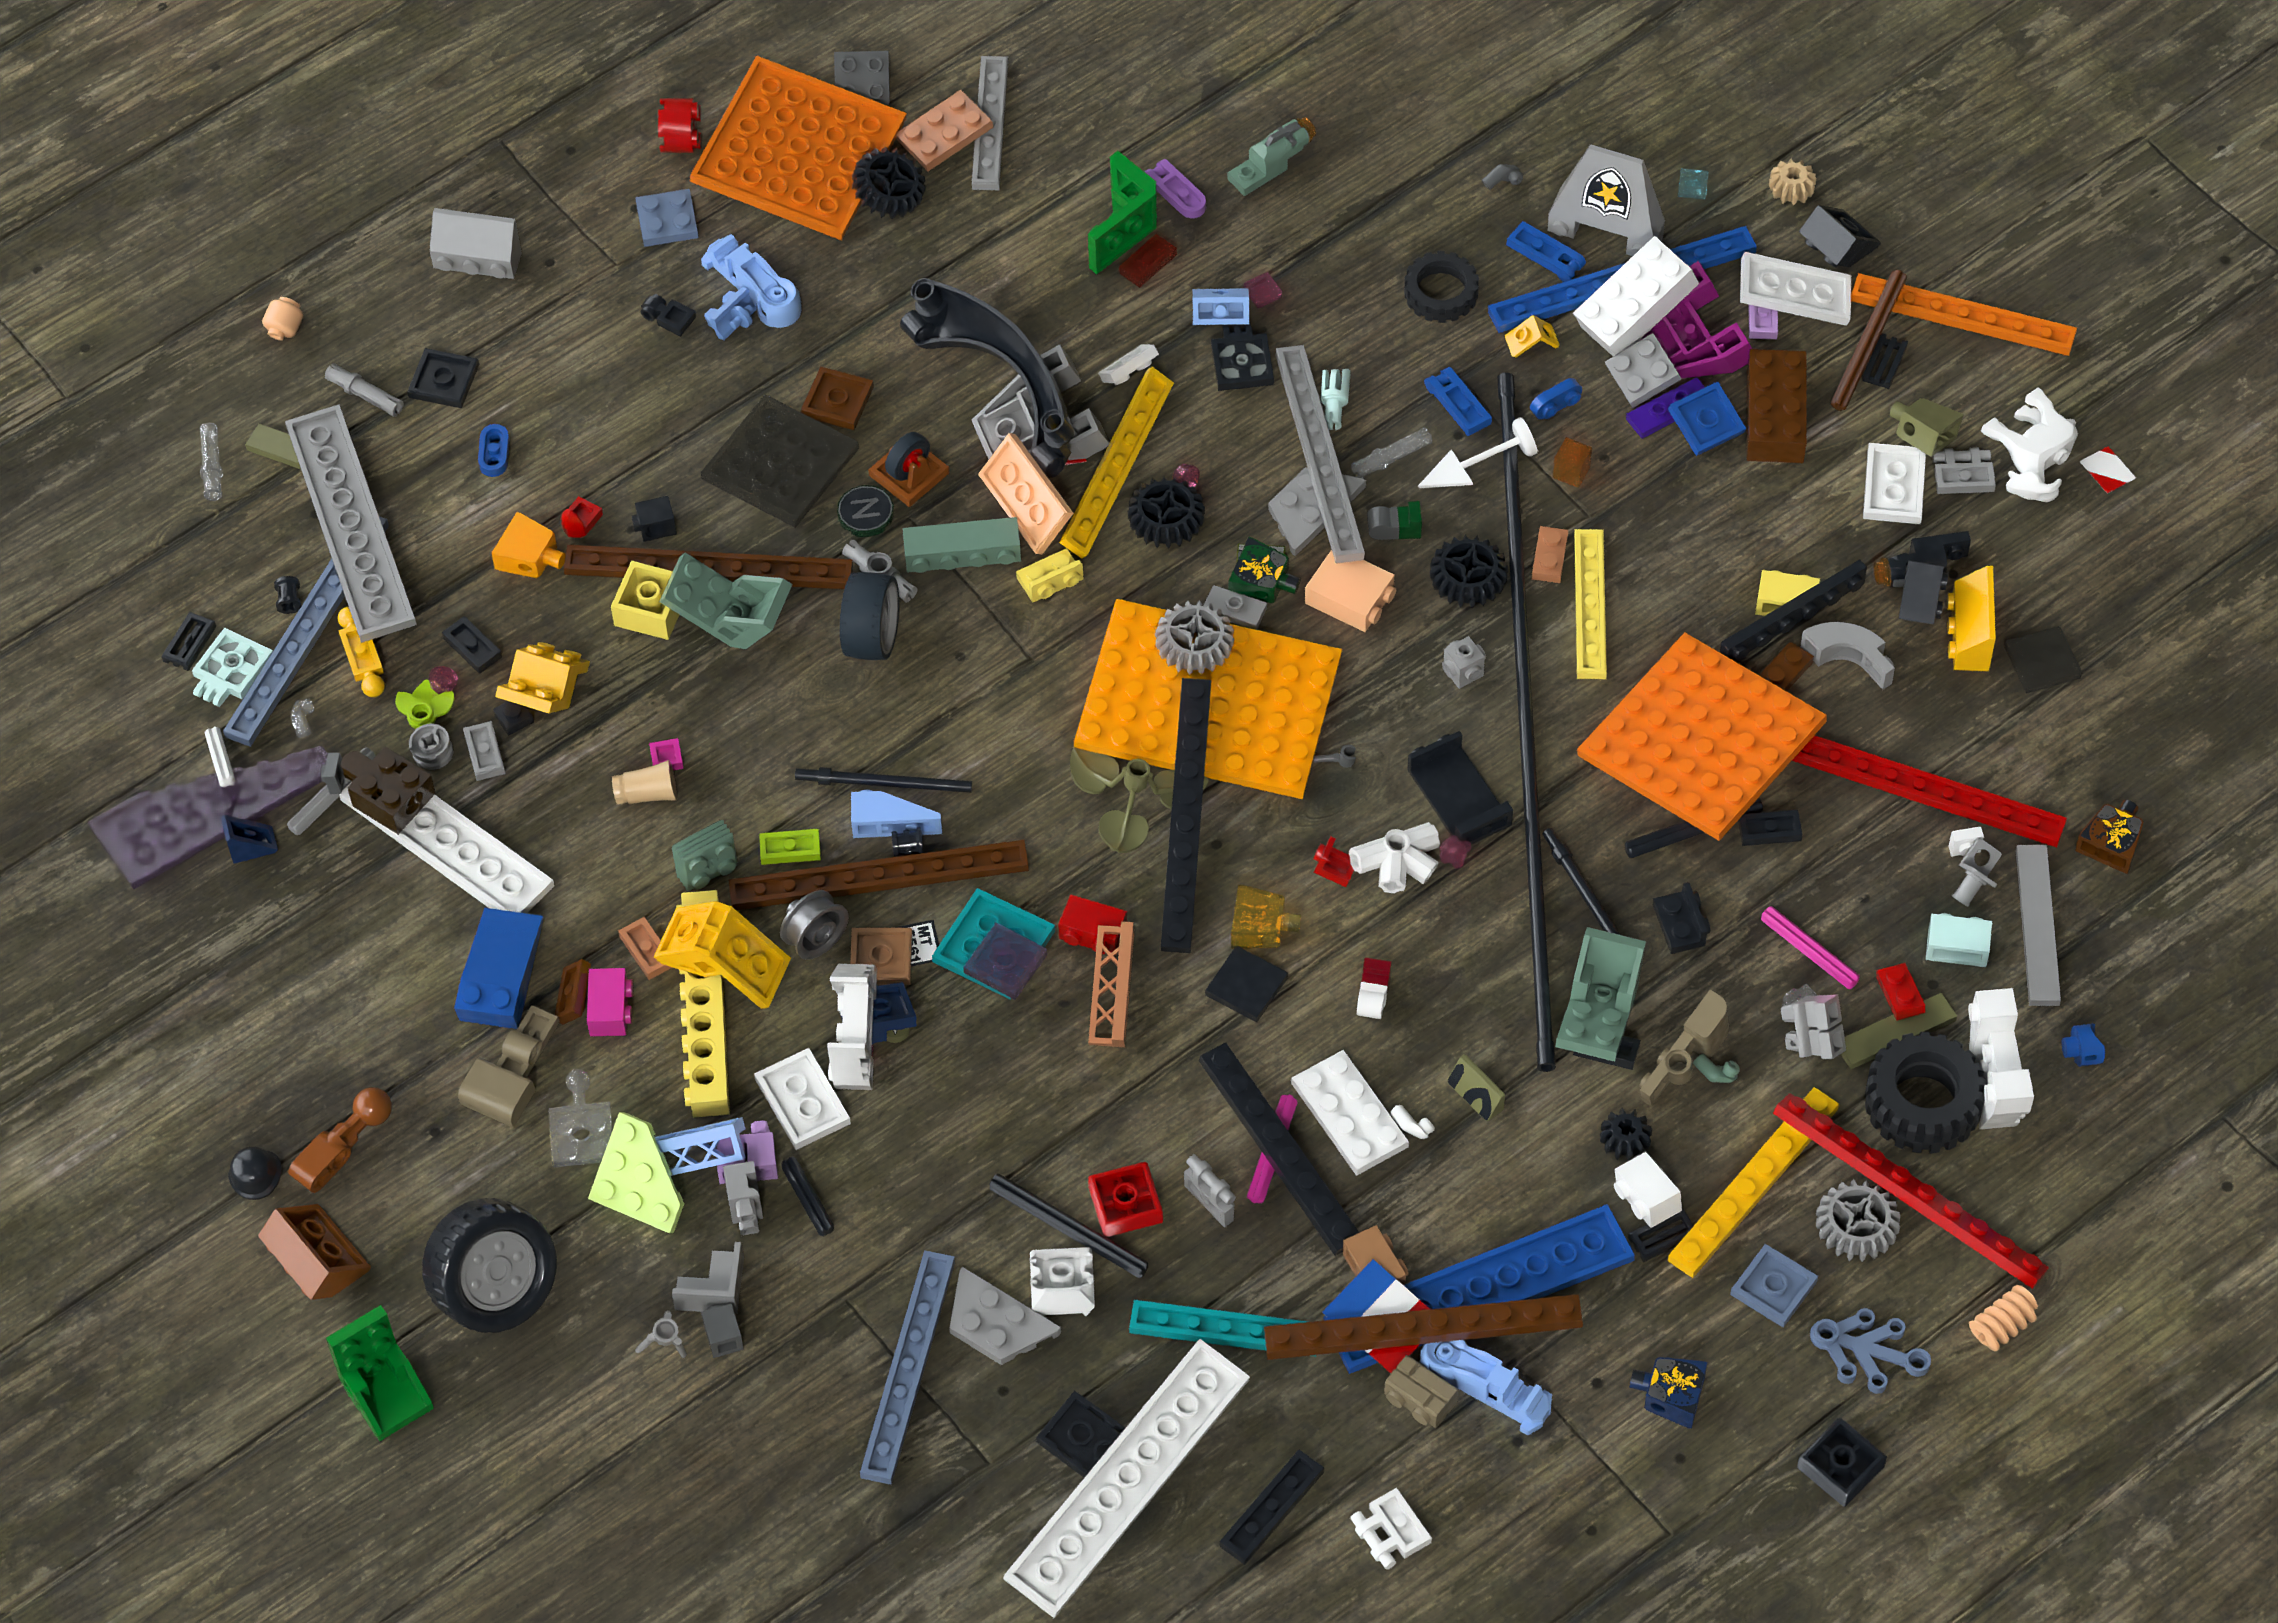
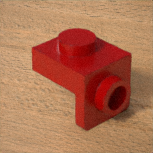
(1333, 863)

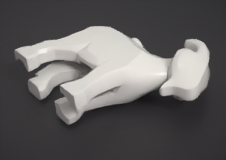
(2037, 449)

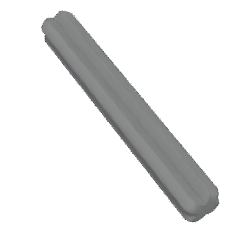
(318, 804)

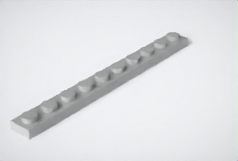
(1320, 454)

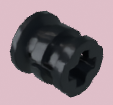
(907, 842)

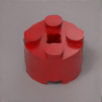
(679, 125)

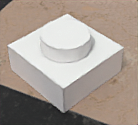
(1963, 839)

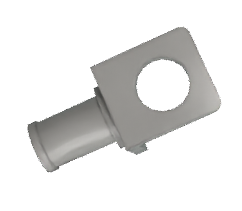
(1976, 874)

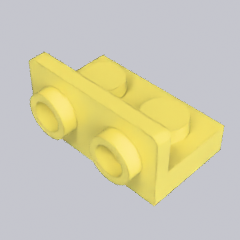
(1050, 575)

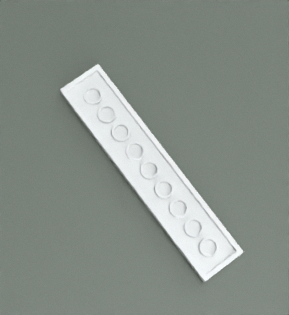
(1126, 1478)

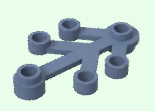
(1865, 1348)

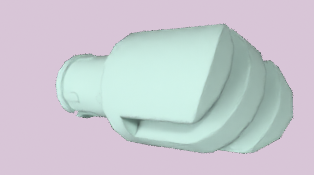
(1335, 395)

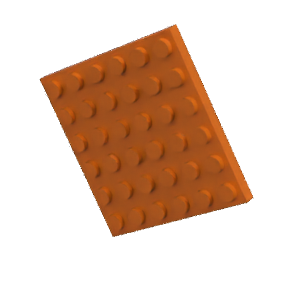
(794, 146)
(1702, 736)

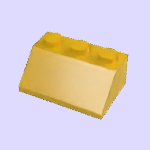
(1972, 621)

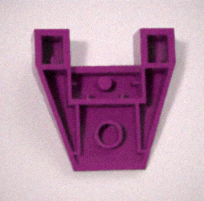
(1690, 343)

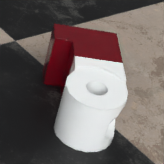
(1374, 988)

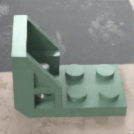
(728, 610)
(1602, 994)

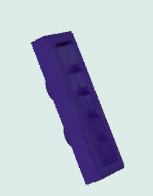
(1655, 413)

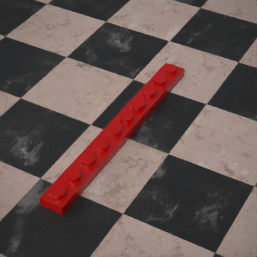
(1932, 790)
(1910, 1190)

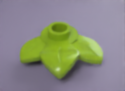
(424, 702)

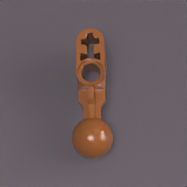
(332, 1149)

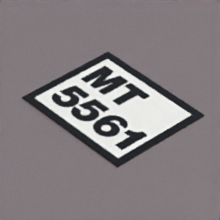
(923, 942)

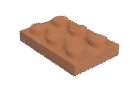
(944, 130)

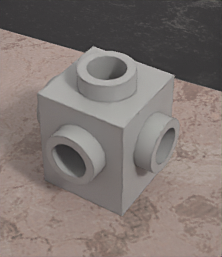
(1464, 661)

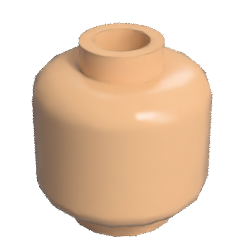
(282, 318)

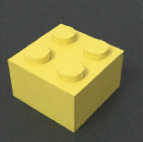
(638, 604)

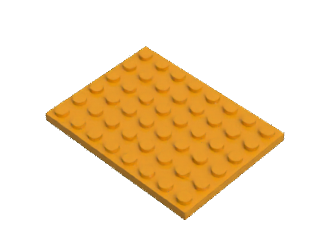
(1262, 707)

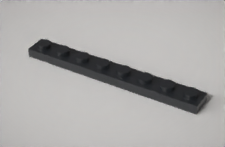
(1278, 1146)

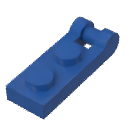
(1545, 251)
(1458, 401)

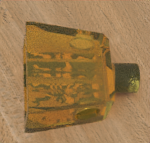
(1260, 919)

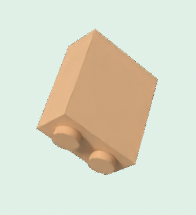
(1350, 591)

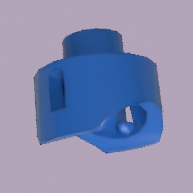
(2083, 1046)

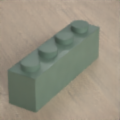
(962, 544)

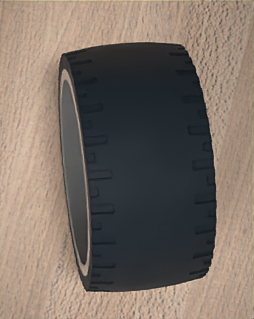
(869, 616)

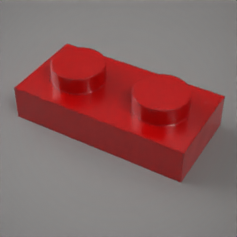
(1900, 991)

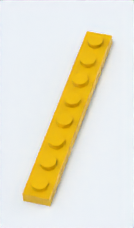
(1116, 462)
(1745, 1191)

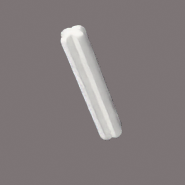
(220, 757)

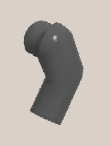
(1503, 173)

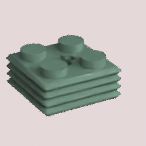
(705, 855)

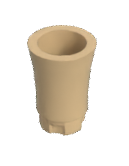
(645, 784)

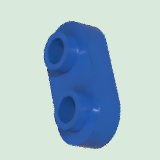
(1556, 398)
(493, 453)

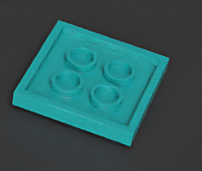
(974, 924)

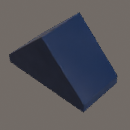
(248, 838)

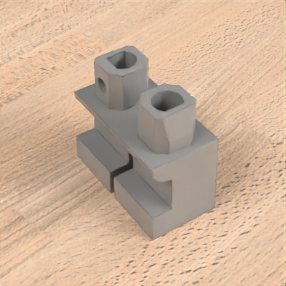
(1815, 1026)
(743, 1196)

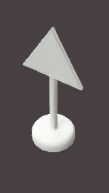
(1452, 473)

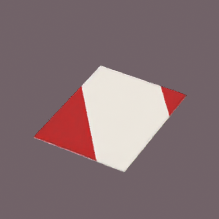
(2107, 469)

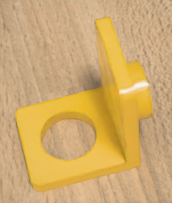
(1529, 334)

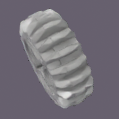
(1176, 634)
(1865, 1235)

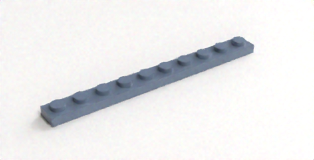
(287, 657)

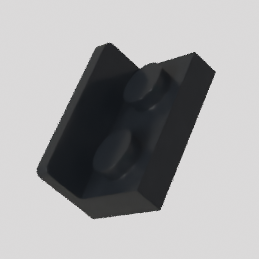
(1682, 920)

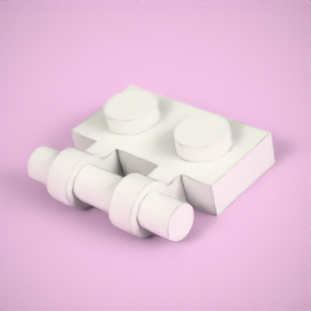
(1399, 1523)

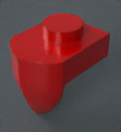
(580, 518)

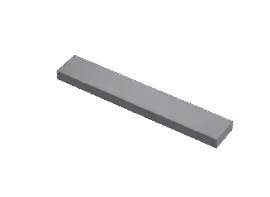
(992, 102)
(2038, 925)

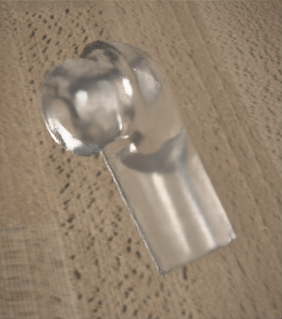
(299, 718)

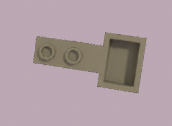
(1702, 1033)
(503, 1088)

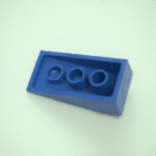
(499, 968)

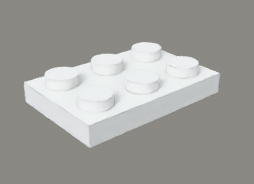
(1894, 483)
(802, 1098)

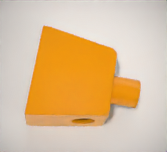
(526, 548)

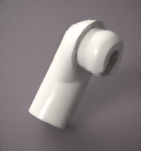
(1408, 1124)

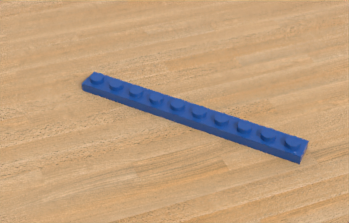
(1573, 293)

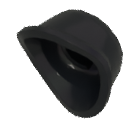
(254, 1173)

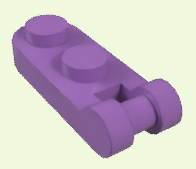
(1178, 190)

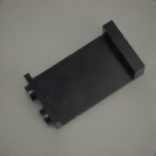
(1457, 790)

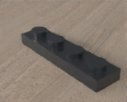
(1271, 1507)

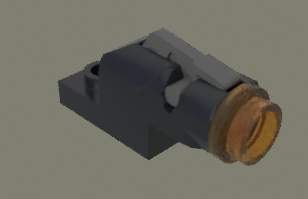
(1930, 549)

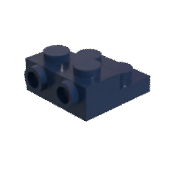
(891, 1011)

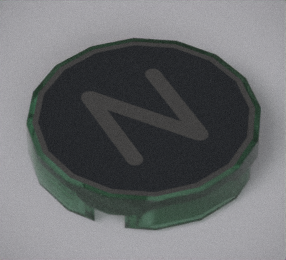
(865, 510)

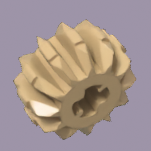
(1792, 181)

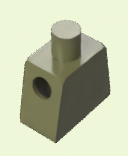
(1926, 424)

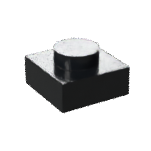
(513, 717)

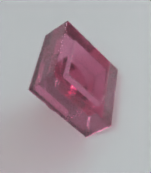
(1263, 290)

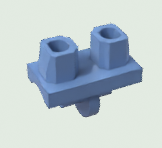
(732, 314)

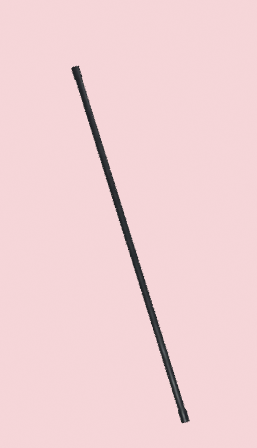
(1545, 1045)

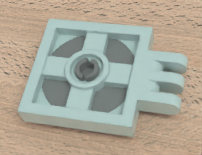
(229, 667)

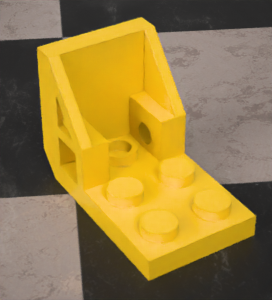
(720, 941)

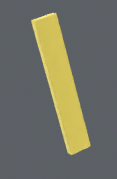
(1590, 604)

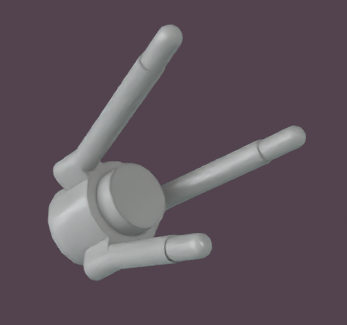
(664, 1333)

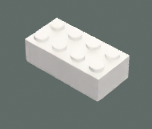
(1636, 297)

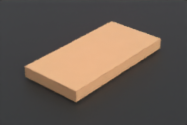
(1025, 493)

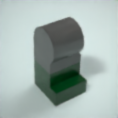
(1395, 522)

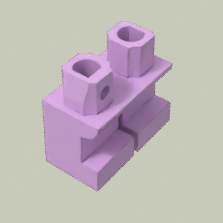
(758, 1147)

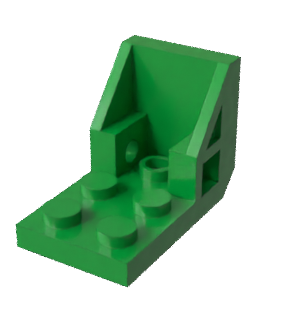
(1132, 216)
(378, 1374)

